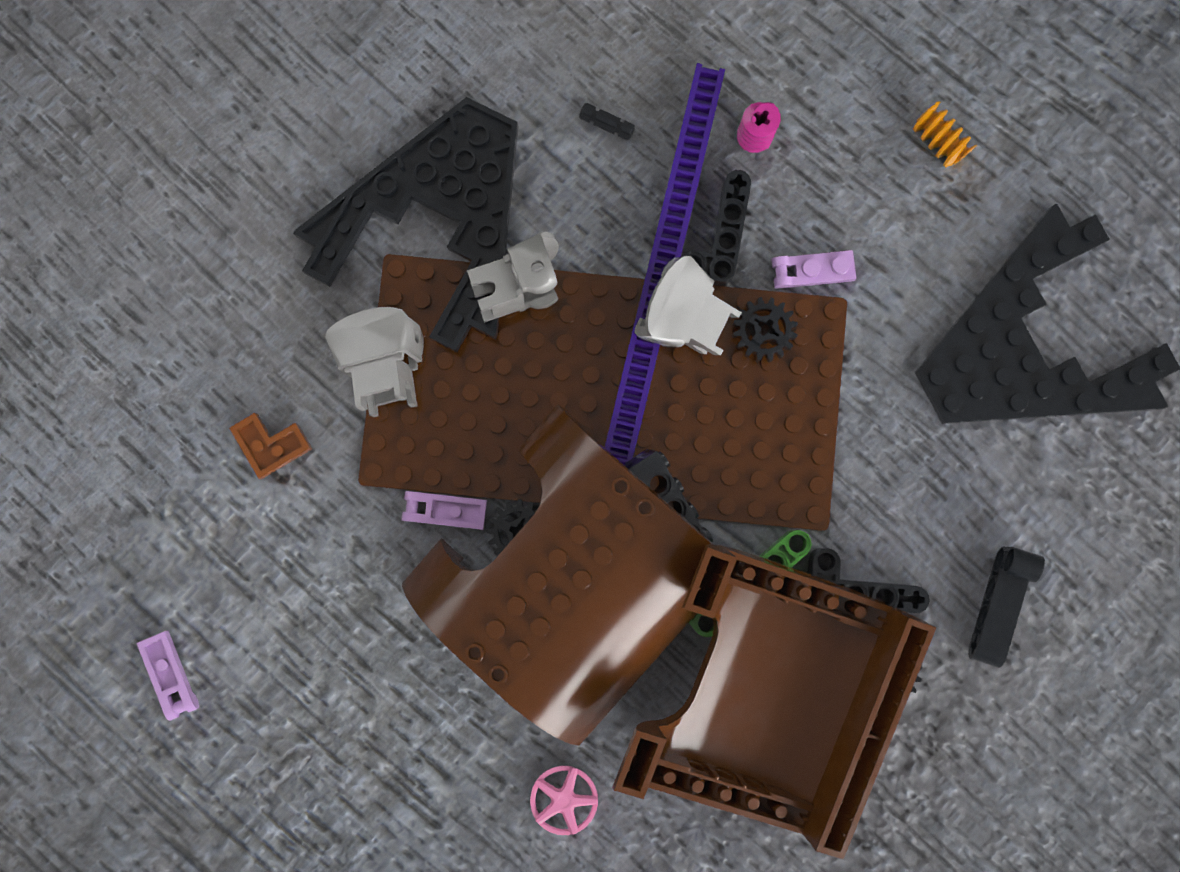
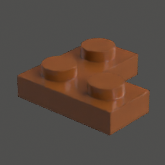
(266, 452)

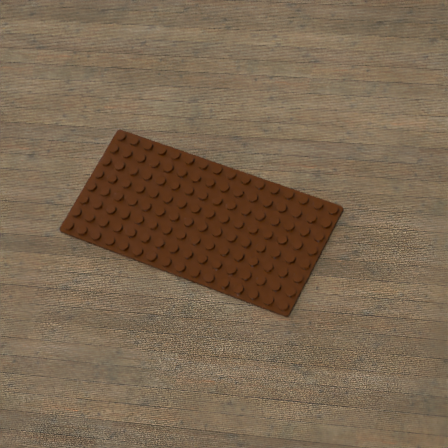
(736, 431)

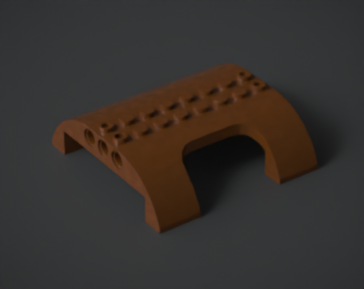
(575, 595)
(786, 700)

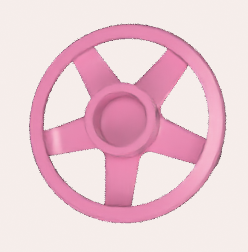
(564, 800)

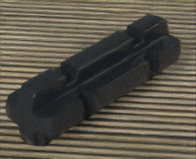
(607, 121)

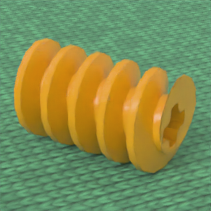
(942, 135)

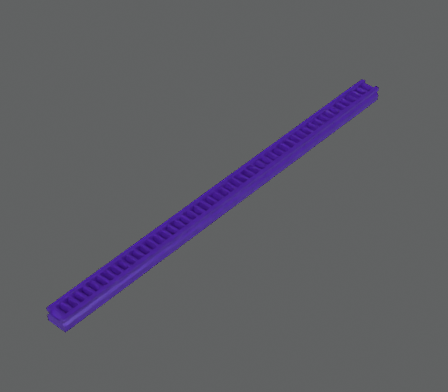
(667, 245)

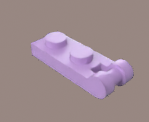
(814, 269)
(446, 510)
(167, 675)

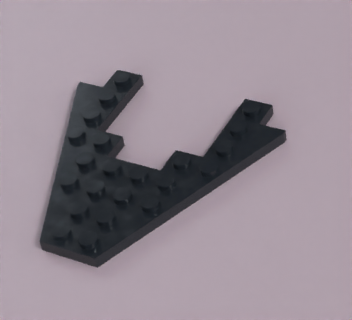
(452, 167)
(992, 366)

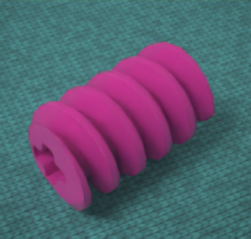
(758, 126)

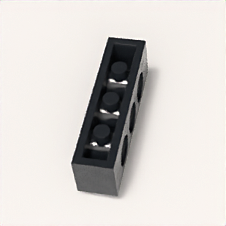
(654, 463)

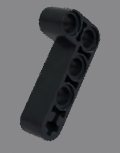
(726, 228)
(869, 588)
(1002, 604)

